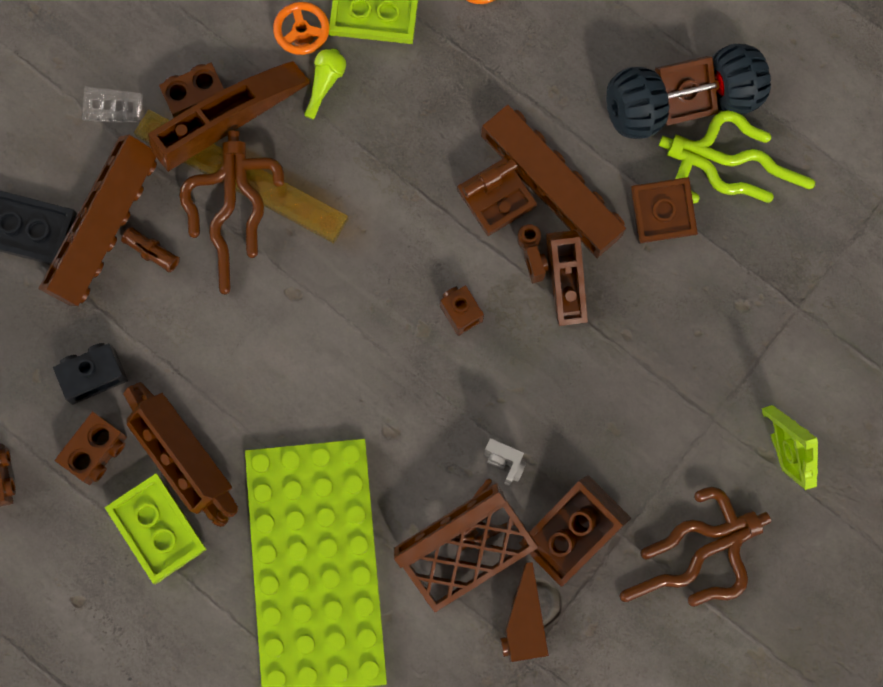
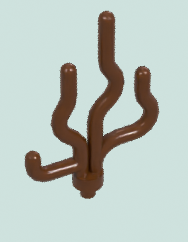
(233, 167)
(735, 532)

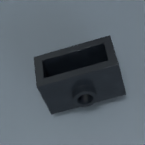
(89, 373)

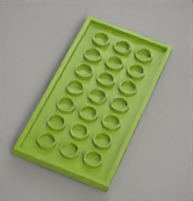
(315, 566)

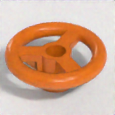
(303, 39)

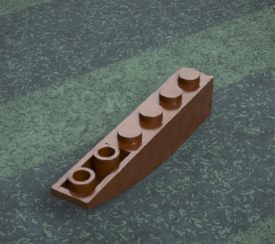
(222, 113)

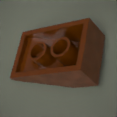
(576, 530)

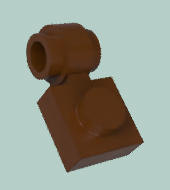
(535, 261)

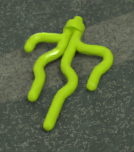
(699, 153)

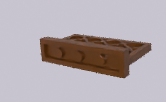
(456, 524)

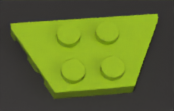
(794, 447)

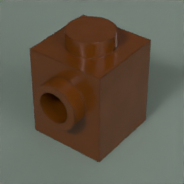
(461, 309)

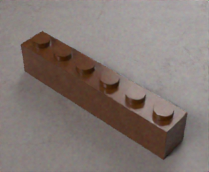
(553, 181)
(99, 221)

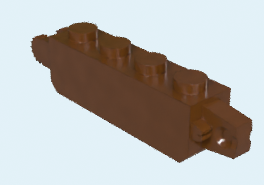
(179, 455)

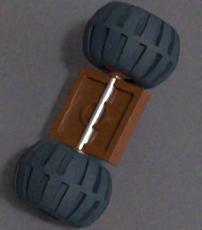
(647, 100)

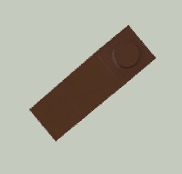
(567, 277)
(525, 626)

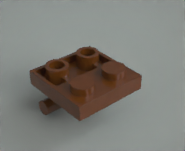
(497, 196)

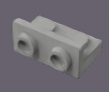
(502, 455)

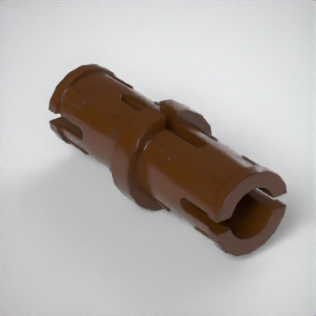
(150, 249)

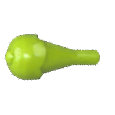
(328, 68)

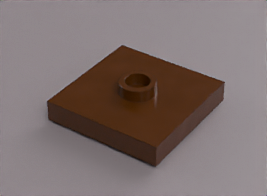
(664, 210)

